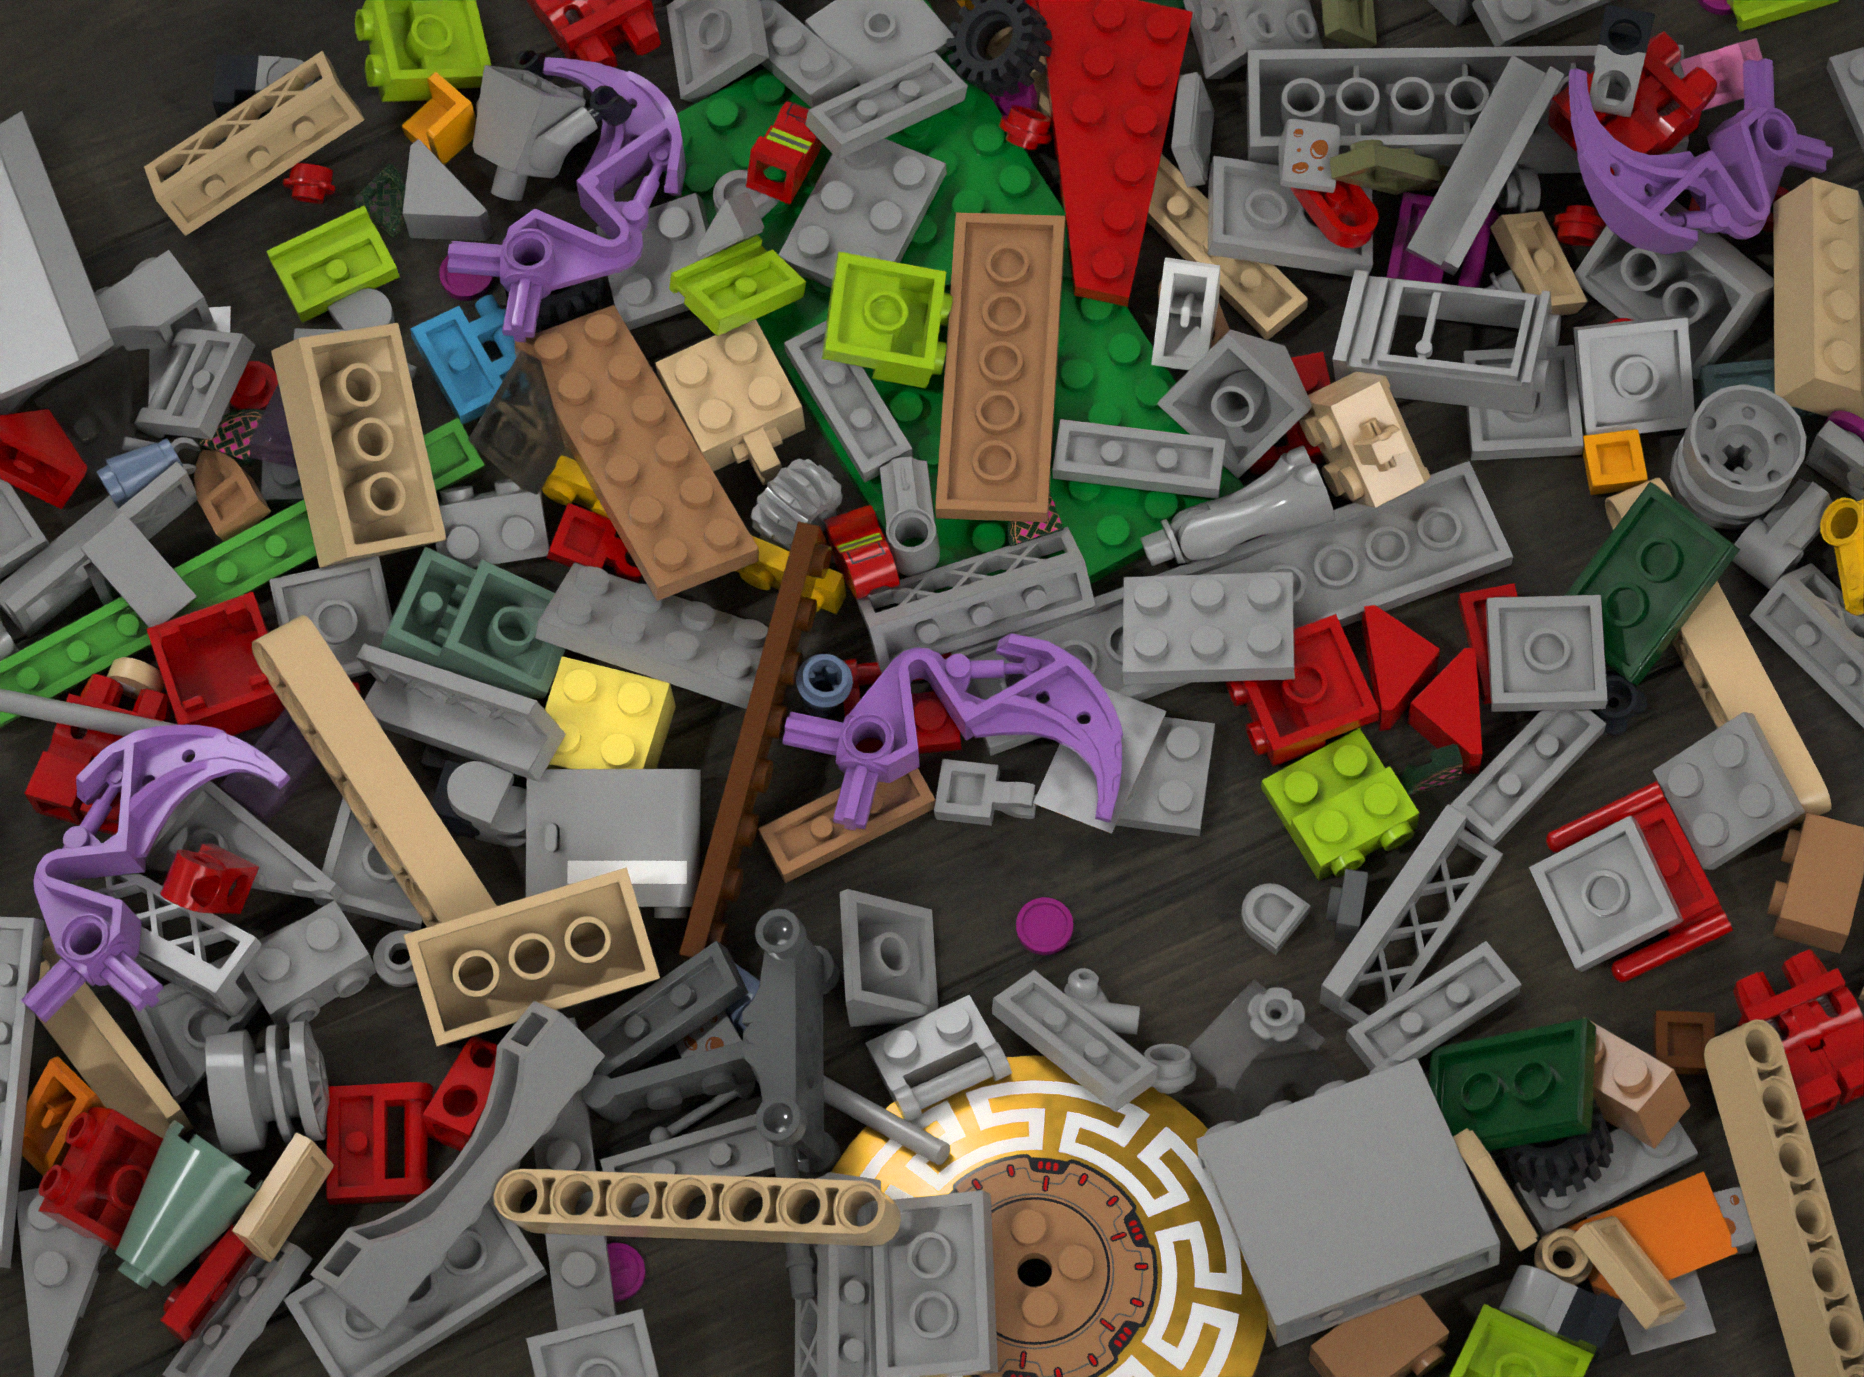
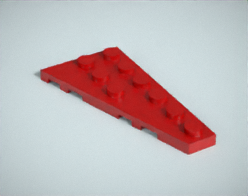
(1110, 113)

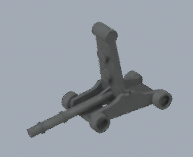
(778, 1050)

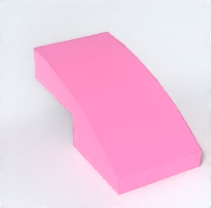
(1726, 68)

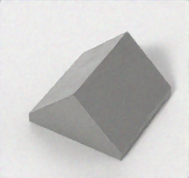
(1240, 394)
(887, 960)

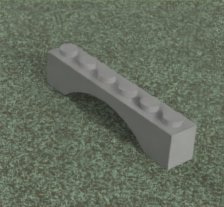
(142, 312)
(534, 1077)

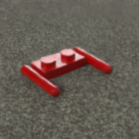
(1679, 866)

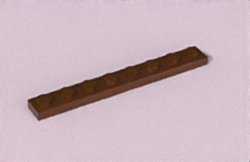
(762, 722)

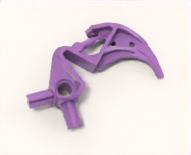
(1729, 182)
(568, 252)
(889, 717)
(83, 917)

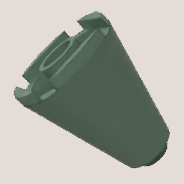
(182, 1208)

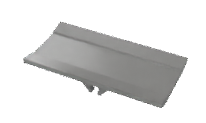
(45, 294)

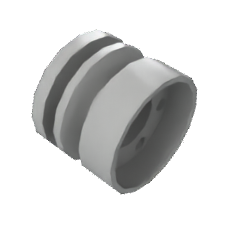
(1742, 430)
(266, 1087)

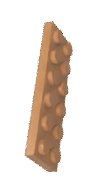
(1001, 368)
(639, 455)

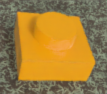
(1614, 461)

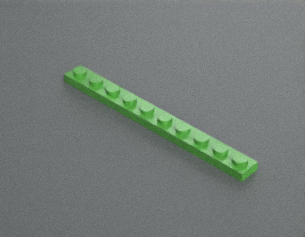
(215, 576)

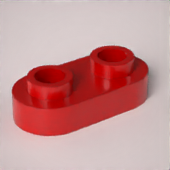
(1343, 216)

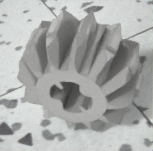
(796, 494)

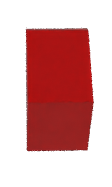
(39, 456)
(1397, 663)
(1450, 710)

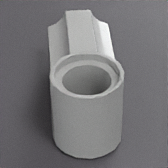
(909, 515)
(1777, 543)

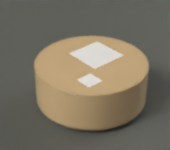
(135, 676)

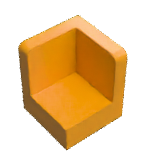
(443, 122)

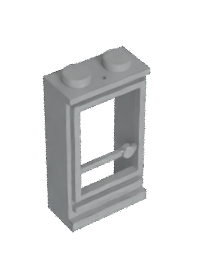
(1371, 324)

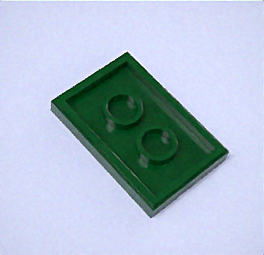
(1652, 578)
(1518, 1084)

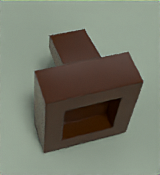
(1682, 1039)

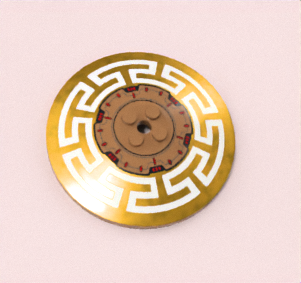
(1113, 1206)

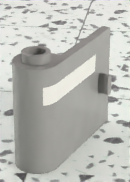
(614, 823)

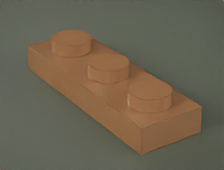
(811, 838)

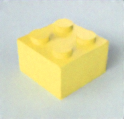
(608, 717)

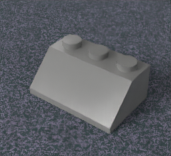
(1708, 284)

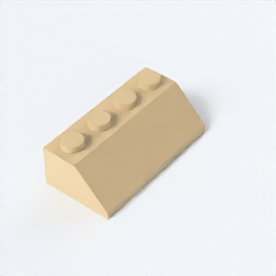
(1819, 298)
(358, 444)
(540, 949)

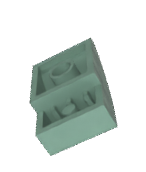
(475, 625)

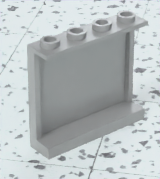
(1349, 1200)

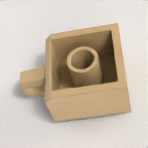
(734, 399)
(1363, 440)

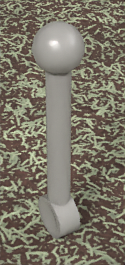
(665, 1133)

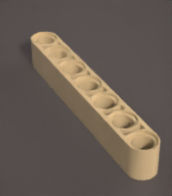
(1734, 680)
(369, 773)
(1786, 1201)
(722, 1214)

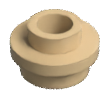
(1558, 1241)

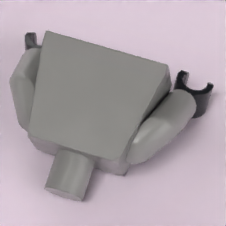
(533, 124)

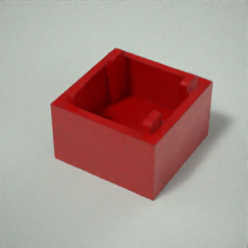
(213, 669)

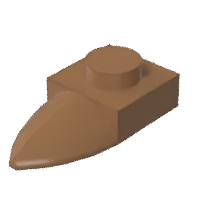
(227, 494)

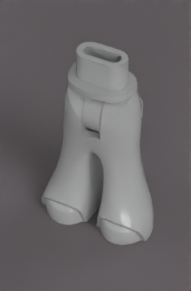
(1279, 501)

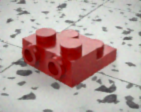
(1318, 704)
(99, 1175)

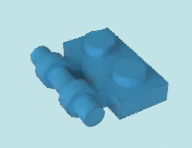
(458, 359)

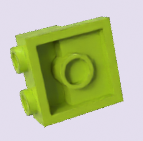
(421, 38)
(887, 318)
(1341, 805)
(1513, 1348)

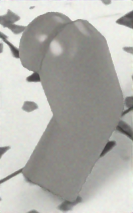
(1084, 990)

